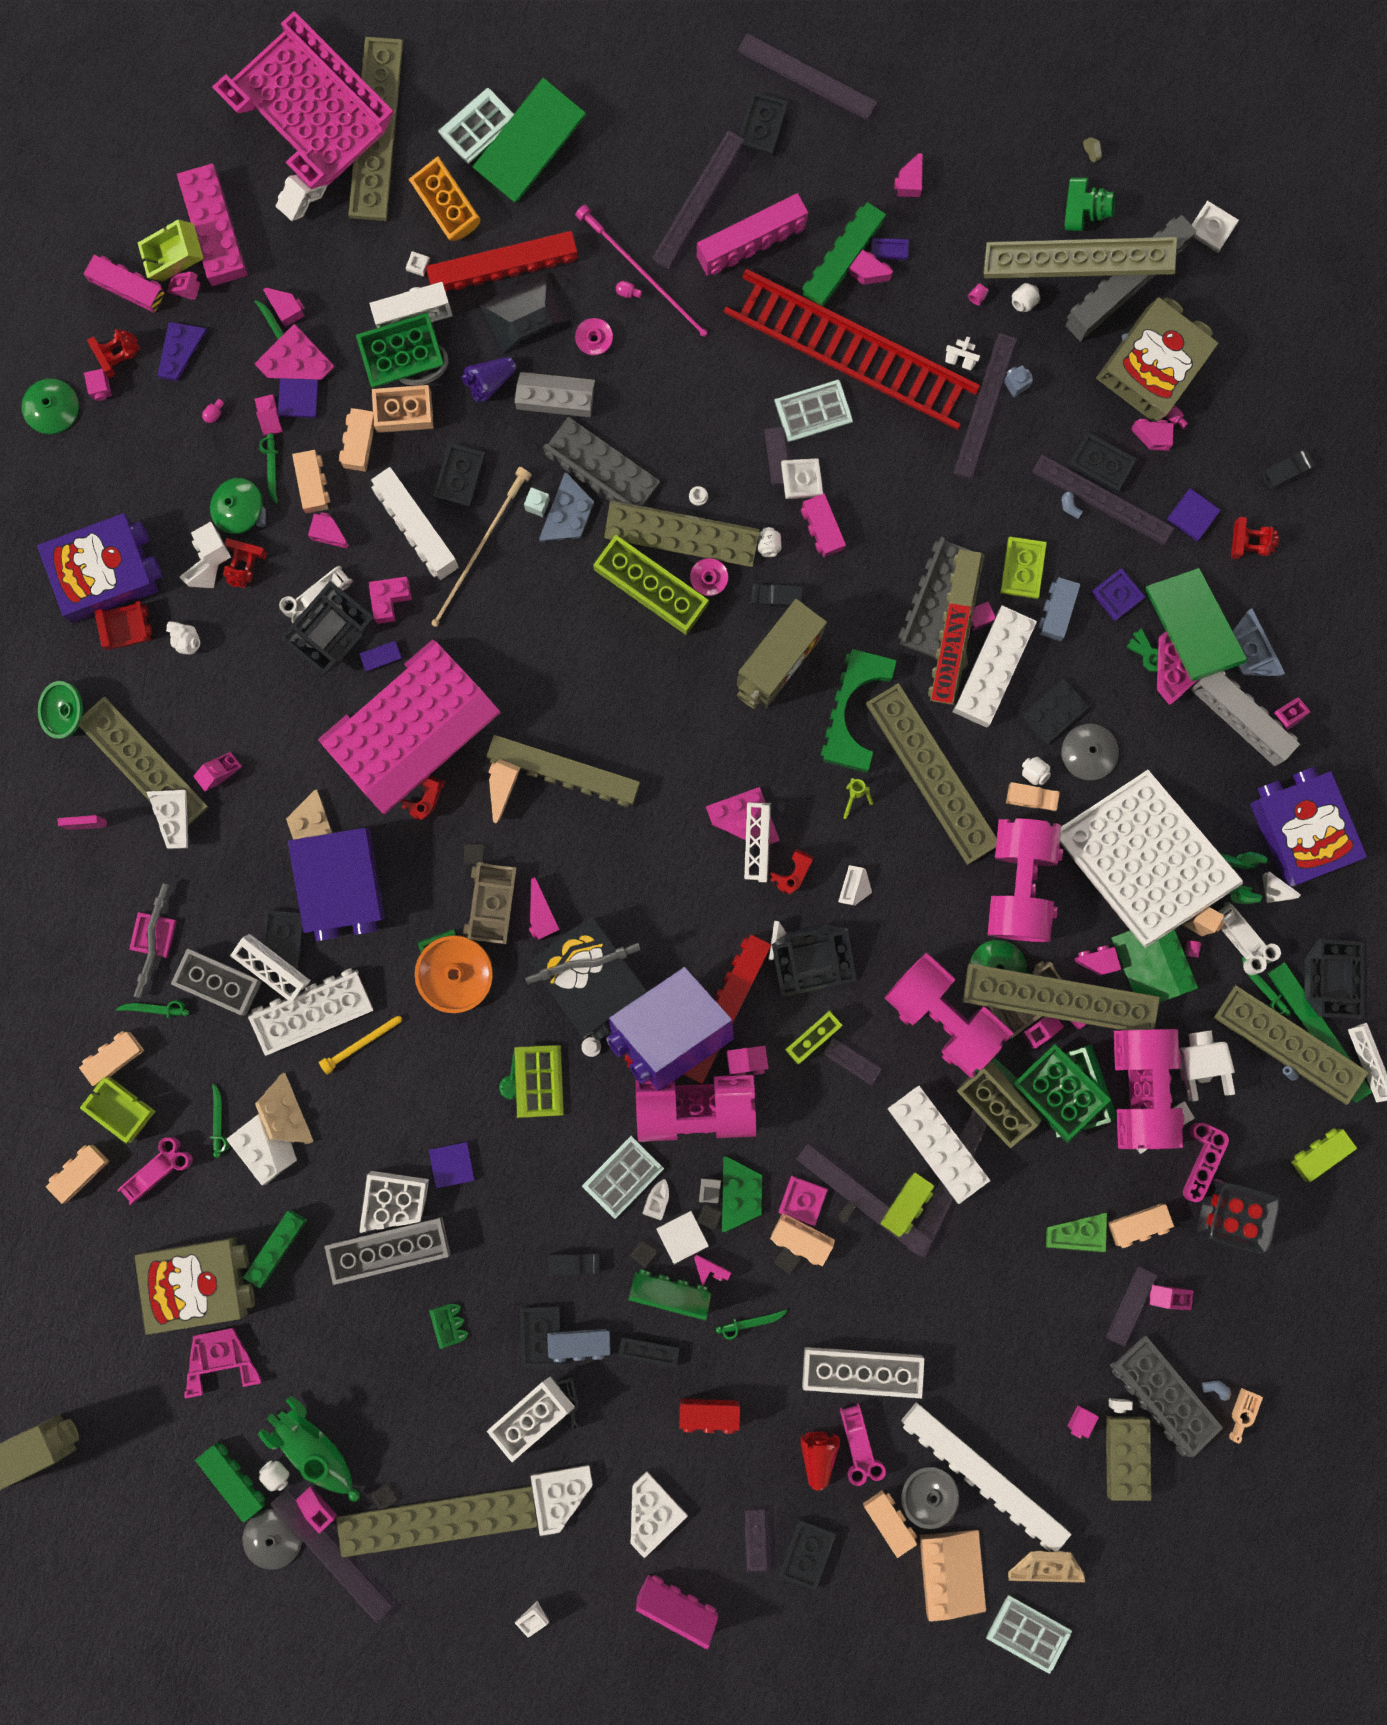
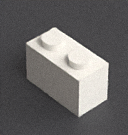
(210, 545)

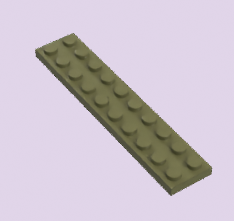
(373, 168)
(1081, 257)
(932, 773)
(1059, 999)
(436, 1521)

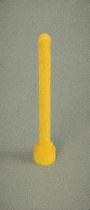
(329, 1063)

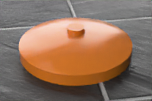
(453, 974)

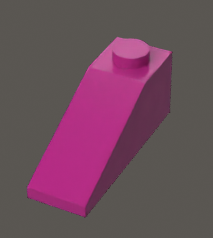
(541, 917)

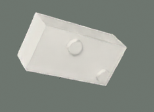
(411, 304)
(530, 1419)

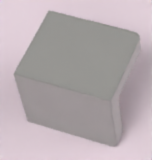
(709, 1190)

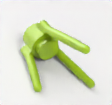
(856, 790)

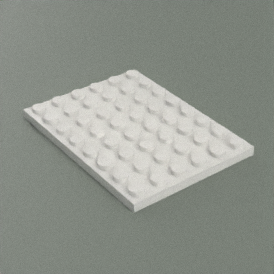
(1147, 858)

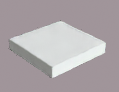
(1213, 226)
(801, 478)
(682, 1237)

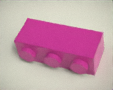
(823, 525)

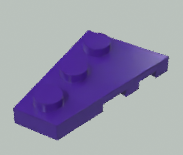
(178, 347)

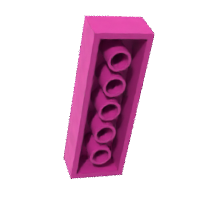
(212, 224)
(752, 235)

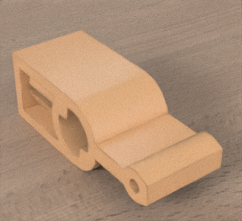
(1032, 797)
(1248, 1404)

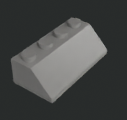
(554, 394)

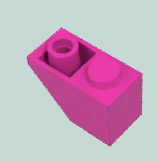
(869, 270)
(1154, 434)
(217, 771)
(1099, 962)
(1041, 1031)
(315, 1509)

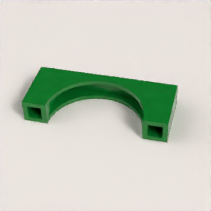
(841, 747)

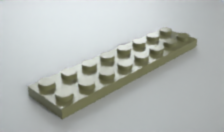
(682, 533)
(135, 755)
(1291, 1045)

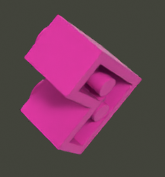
(386, 593)
(747, 1060)

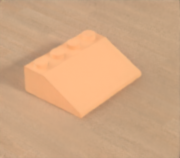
(952, 1574)

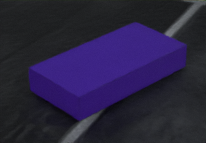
(890, 248)
(380, 656)

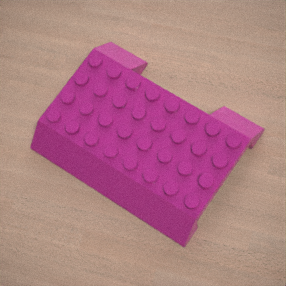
(310, 102)
(409, 727)

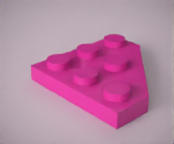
(294, 358)
(1172, 675)
(732, 815)

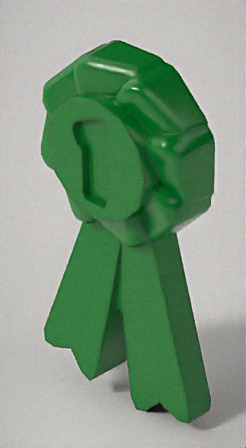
(1142, 647)
(508, 1084)

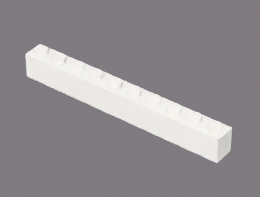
(986, 1477)

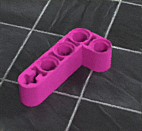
(1201, 1162)

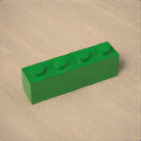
(275, 1249)
(230, 1481)

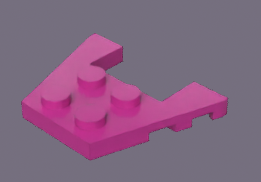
(218, 1352)

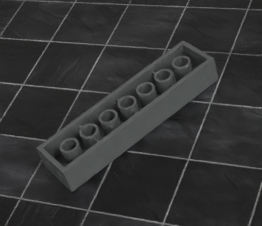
(1120, 288)

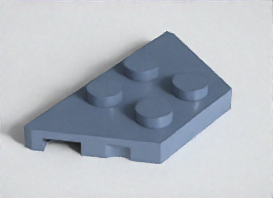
(568, 512)
(1256, 647)

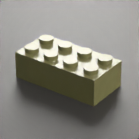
(1000, 1104)
(1128, 1458)

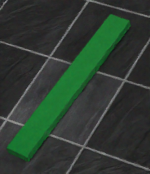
(1313, 1024)

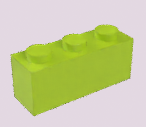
(813, 1037)
(1323, 1154)
(908, 1205)

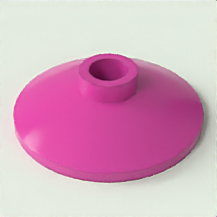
(589, 329)
(711, 568)

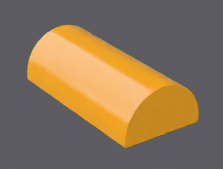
(445, 200)

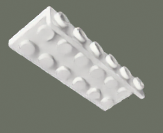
(310, 1012)

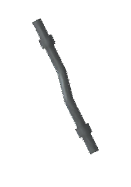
(620, 953)
(144, 978)

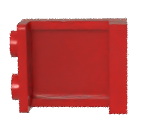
(123, 626)

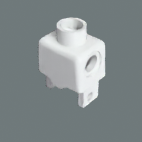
(1204, 1061)

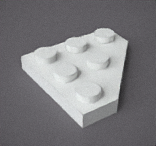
(559, 1495)
(652, 1514)

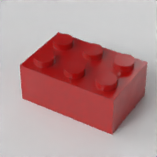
(709, 1415)

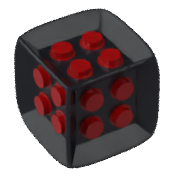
(1238, 1216)

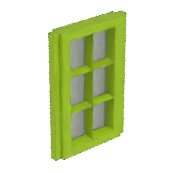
(538, 1081)

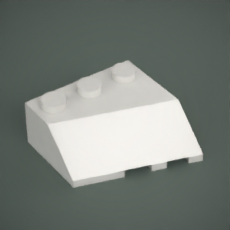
(260, 1154)
(392, 1200)

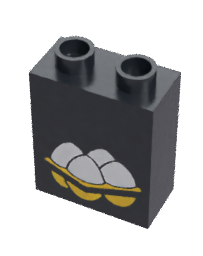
(590, 993)

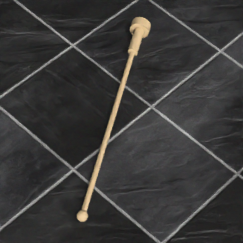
(523, 475)

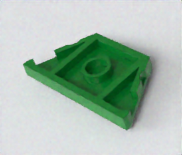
(740, 1194)

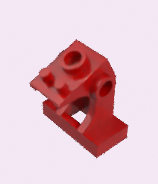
(104, 354)
(1267, 539)
(245, 553)
(432, 788)
(802, 863)

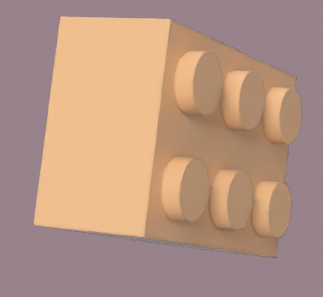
(402, 408)

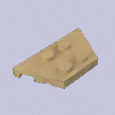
(309, 818)
(282, 1113)
(1048, 1567)

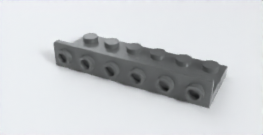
(600, 465)
(930, 603)
(1166, 1397)

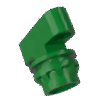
(1083, 204)

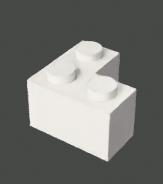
(297, 196)

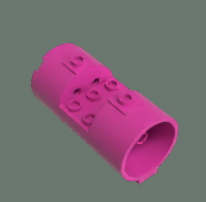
(1028, 845)
(972, 1040)
(704, 1108)
(1150, 1119)

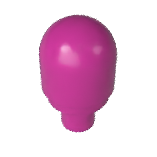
(627, 290)
(212, 411)
(1176, 416)

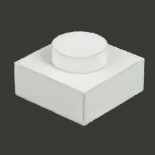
(1120, 1405)

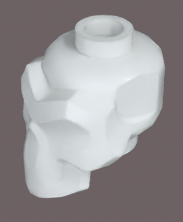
(183, 638)

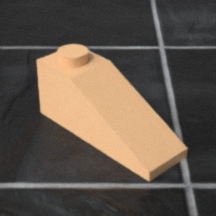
(501, 784)

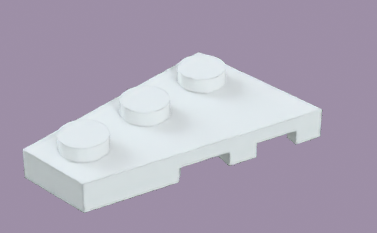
(171, 814)

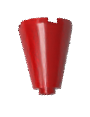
(819, 1457)

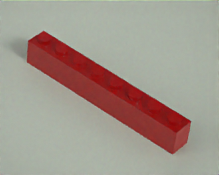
(504, 262)
(735, 990)

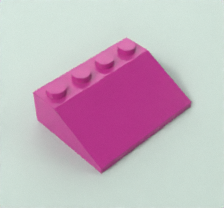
(677, 1611)

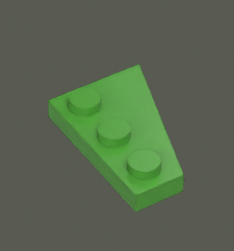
(1081, 1235)

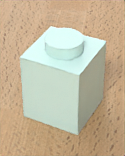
(536, 502)

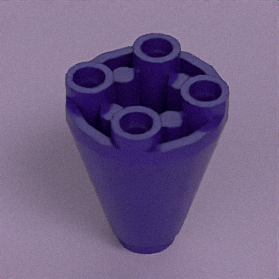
(488, 377)

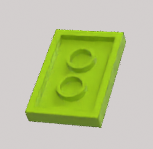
(1023, 567)

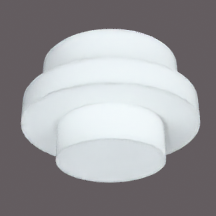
(698, 496)
(591, 1047)

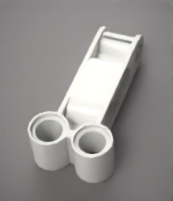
(308, 596)
(1247, 940)

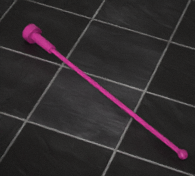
(584, 214)

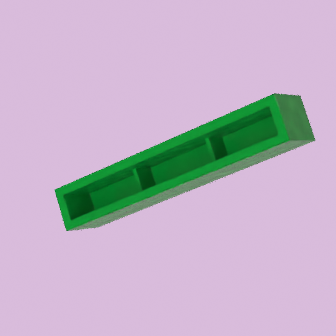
(846, 250)

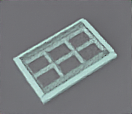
(476, 125)
(813, 410)
(622, 1177)
(1029, 1634)

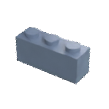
(1058, 609)
(578, 1345)

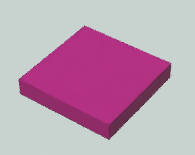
(82, 822)
(163, 932)
(803, 1200)

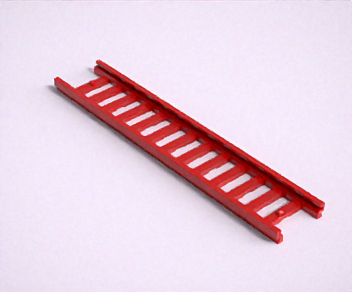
(860, 332)

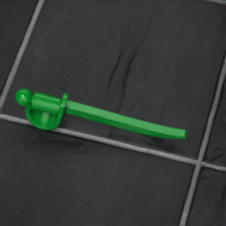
(271, 320)
(270, 452)
(1269, 993)
(169, 1010)
(217, 1125)
(748, 1323)

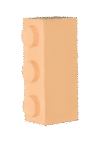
(357, 440)
(311, 481)
(1205, 922)
(111, 1057)
(77, 1173)
(1140, 1225)
(802, 1240)
(890, 1523)

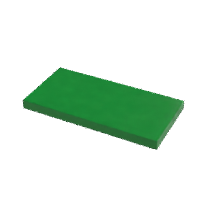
(529, 140)
(1195, 625)

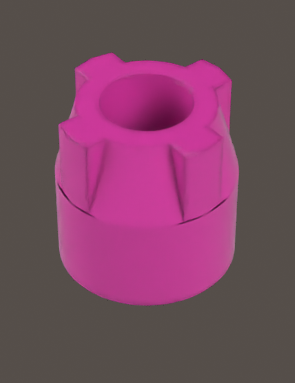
(978, 294)
(1192, 948)

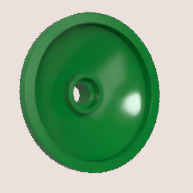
(55, 416)
(244, 506)
(60, 709)
(1000, 952)

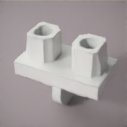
(970, 358)

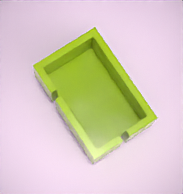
(172, 248)
(117, 1109)

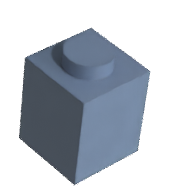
(1018, 380)

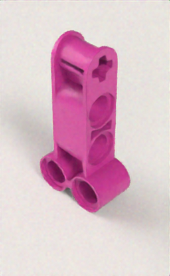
(155, 1170)
(859, 1446)

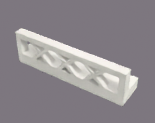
(764, 841)
(273, 961)
(1370, 1060)

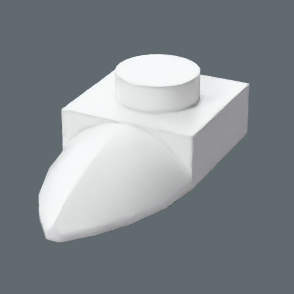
(657, 1200)

